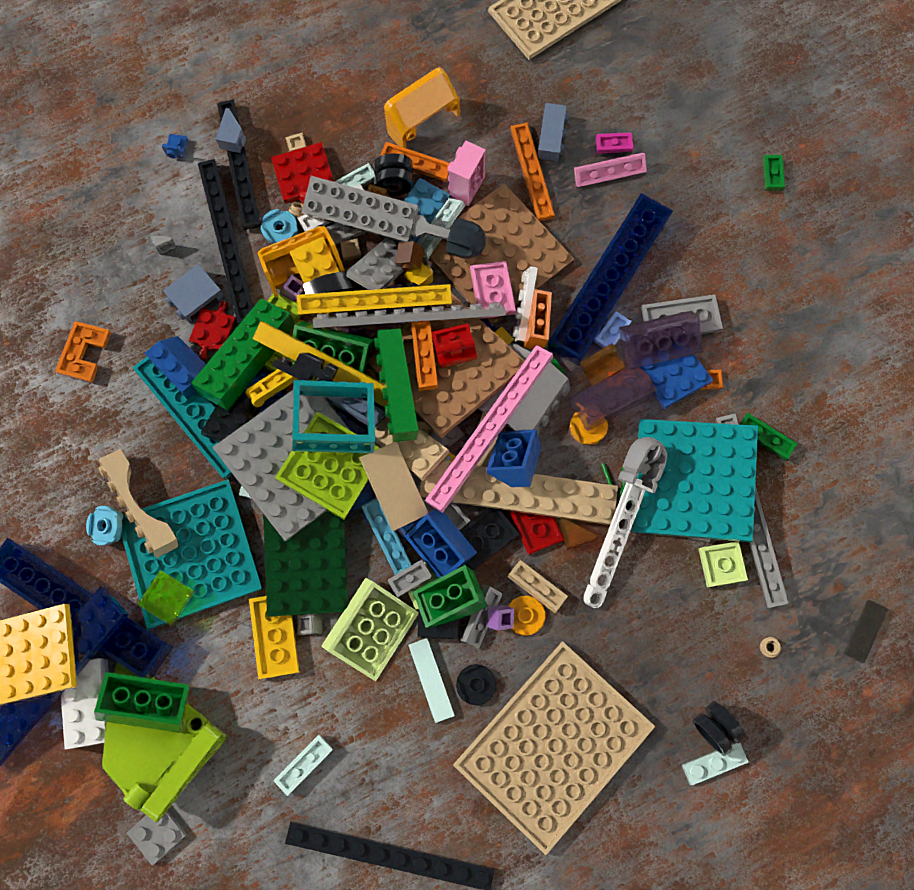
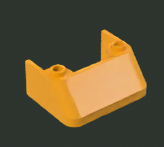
(418, 104)
(278, 262)

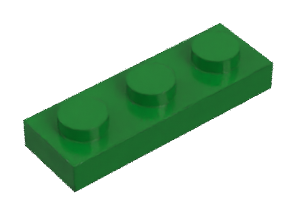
(770, 438)

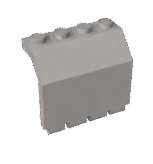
(539, 402)

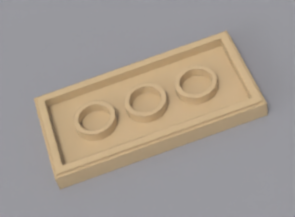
(393, 486)

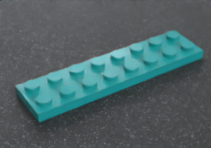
(188, 413)

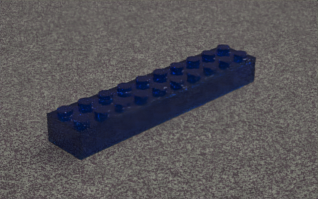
(609, 279)
(48, 587)

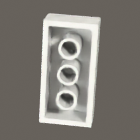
(78, 707)

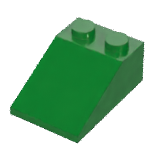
(450, 597)

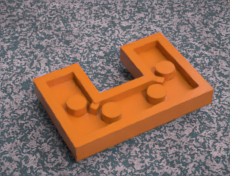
(71, 360)

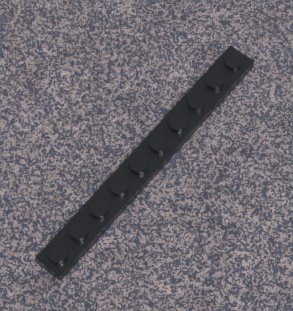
(226, 239)
(390, 856)

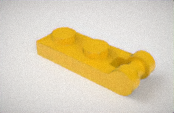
(269, 386)

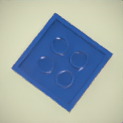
(677, 379)

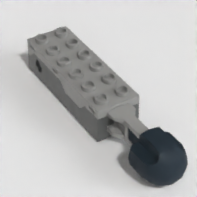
(385, 217)

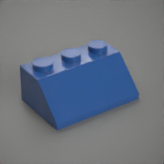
(176, 363)
(515, 457)
(440, 543)

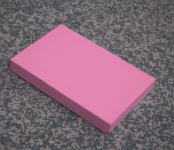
(493, 284)

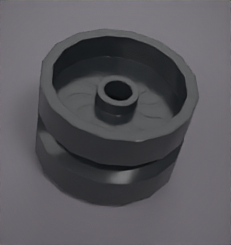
(394, 173)
(719, 728)

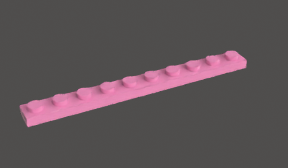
(489, 429)

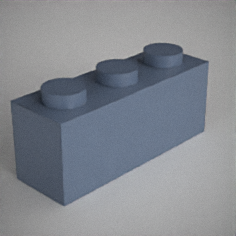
(552, 132)

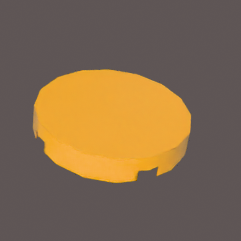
(586, 437)
(528, 615)

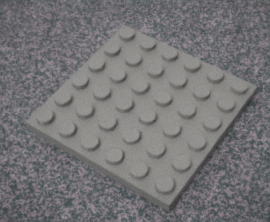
(259, 451)

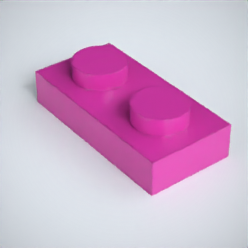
(614, 143)

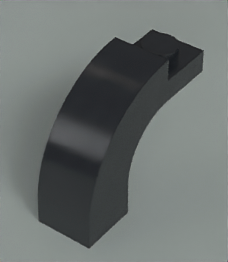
(332, 283)

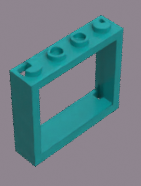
(333, 442)

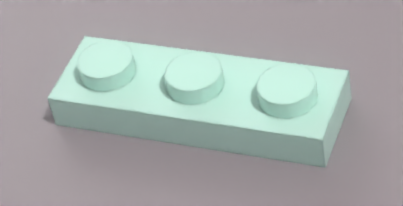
(714, 764)
(303, 765)

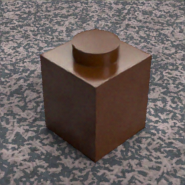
(409, 256)

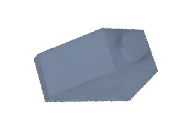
(230, 134)

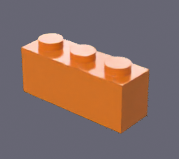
(539, 320)

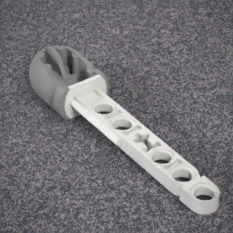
(648, 458)

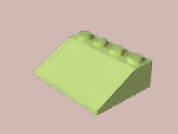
(370, 629)

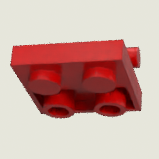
(454, 345)

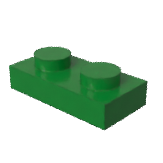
(773, 172)

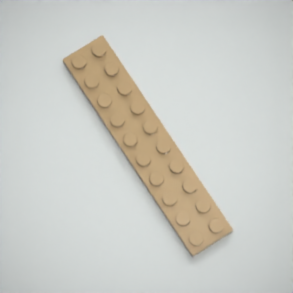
(544, 497)

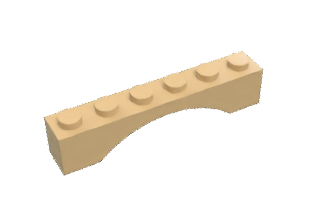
(156, 533)

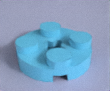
(279, 217)
(113, 528)

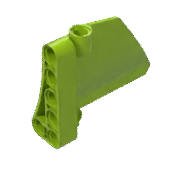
(155, 763)

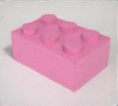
(466, 172)

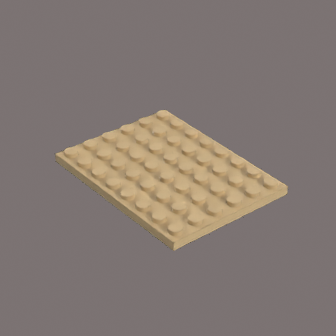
(553, 747)

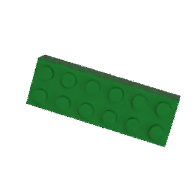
(240, 356)

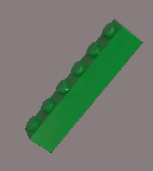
(396, 385)

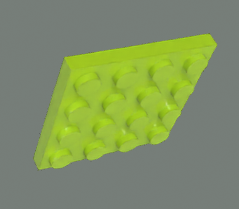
(326, 477)

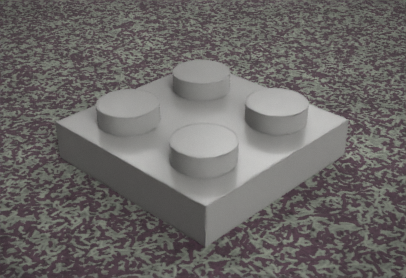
(156, 838)

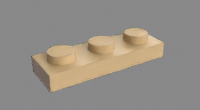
(537, 586)

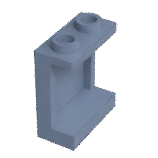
(192, 292)

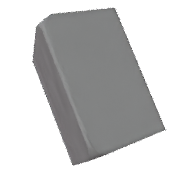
(163, 243)
(309, 624)

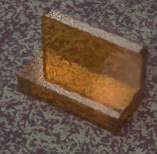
(602, 365)

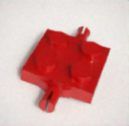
(212, 329)

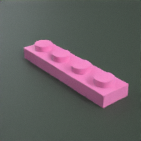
(610, 169)

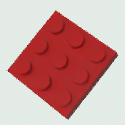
(296, 168)

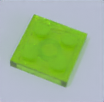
(166, 598)

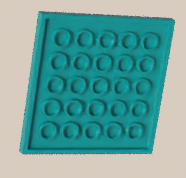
(705, 481)
(210, 553)

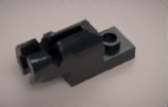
(306, 367)

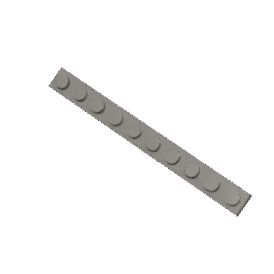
(400, 315)
(762, 548)

